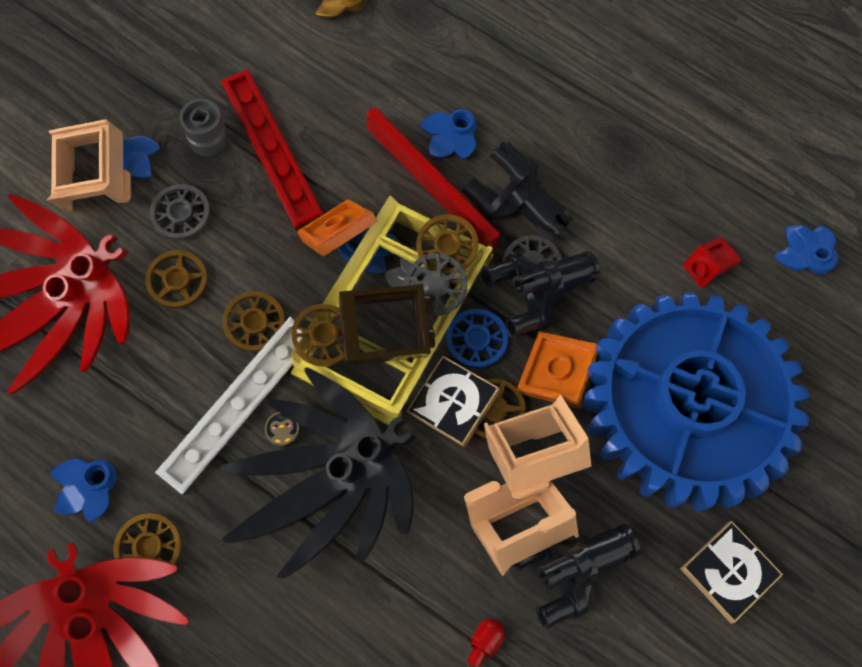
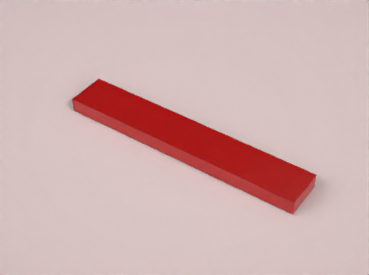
(272, 149)
(430, 177)

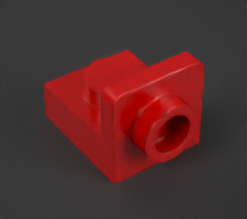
(711, 261)

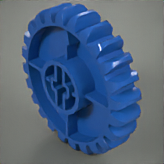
(705, 447)

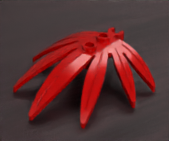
(72, 282)
(79, 607)

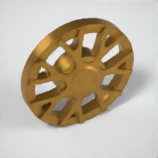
(448, 242)
(252, 320)
(322, 335)
(148, 544)

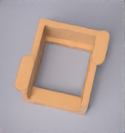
(112, 179)
(534, 471)
(496, 502)

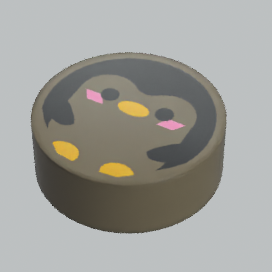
(281, 430)

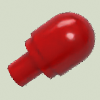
(486, 641)

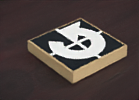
(453, 401)
(731, 572)

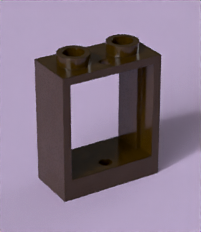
(421, 306)

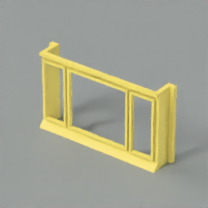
(391, 212)

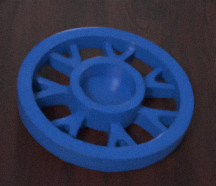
(477, 338)

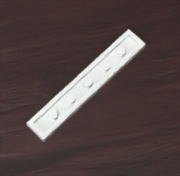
(229, 411)

